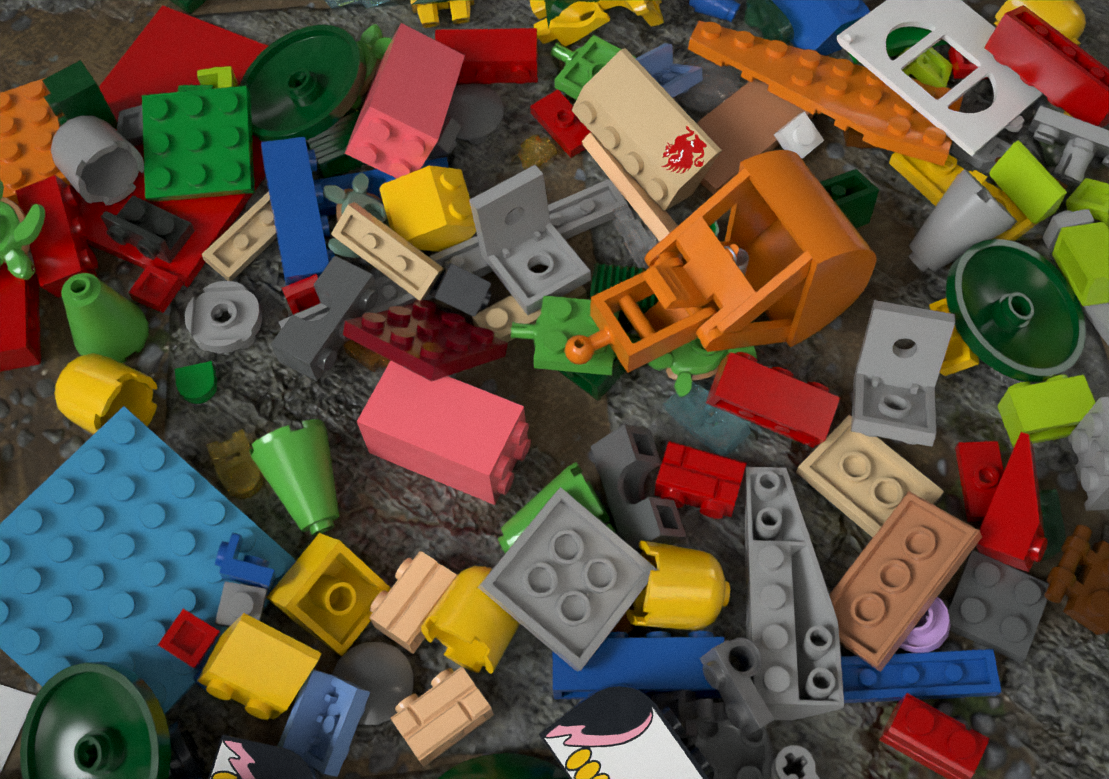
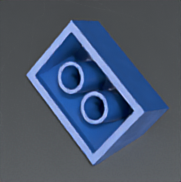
(820, 21)

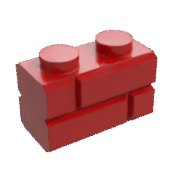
(699, 480)
(934, 739)

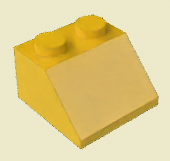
(429, 208)
(329, 593)
(258, 667)

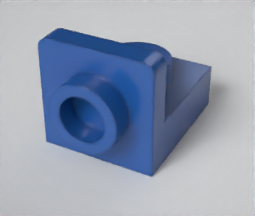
(250, 571)

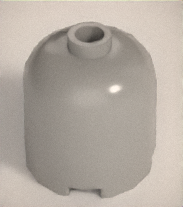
(96, 159)

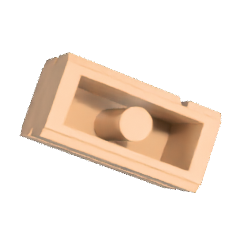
(410, 600)
(441, 714)

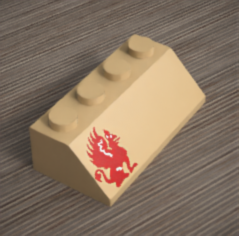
(646, 130)

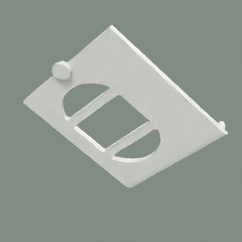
(968, 35)

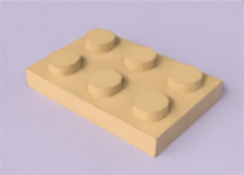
(863, 476)

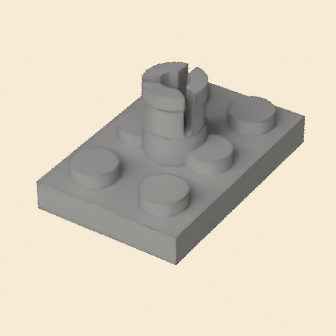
(1080, 138)

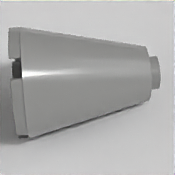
(959, 221)

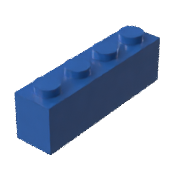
(296, 209)
(648, 664)

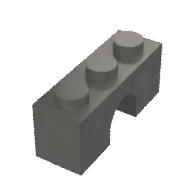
(314, 345)
(623, 464)

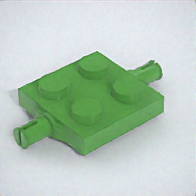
(582, 64)
(556, 324)

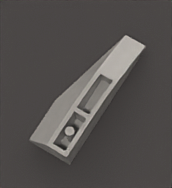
(788, 603)

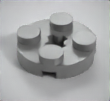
(233, 334)

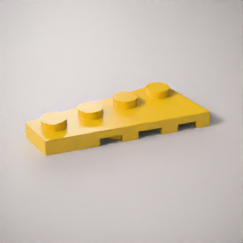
(935, 179)

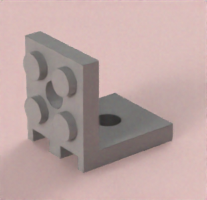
(525, 239)
(900, 377)
(1091, 445)

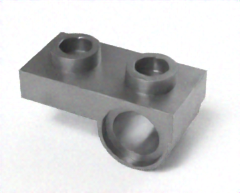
(742, 700)

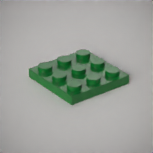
(198, 144)

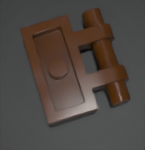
(1090, 592)

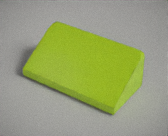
(1028, 183)

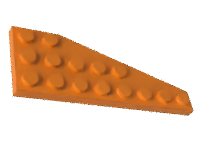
(829, 87)

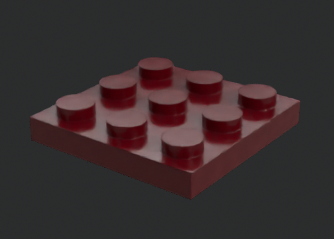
(425, 339)

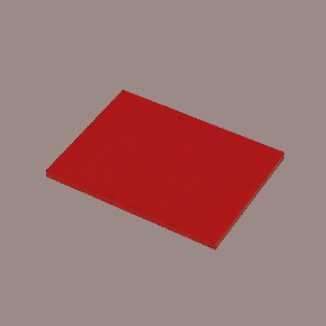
(157, 63)

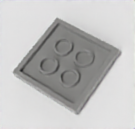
(568, 579)

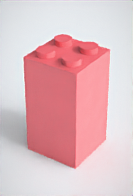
(405, 103)
(446, 431)

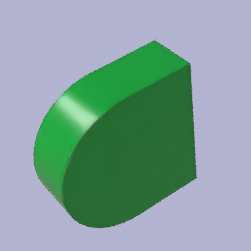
(196, 382)

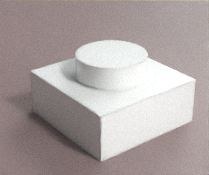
(799, 135)

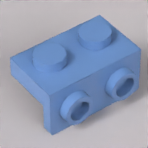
(672, 77)
(324, 721)

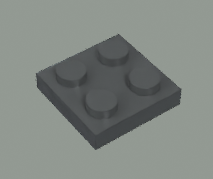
(997, 606)

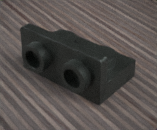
(148, 229)

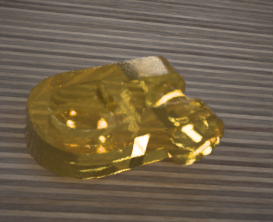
(241, 474)

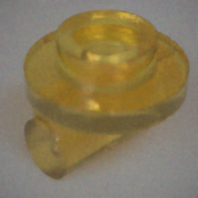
(536, 151)

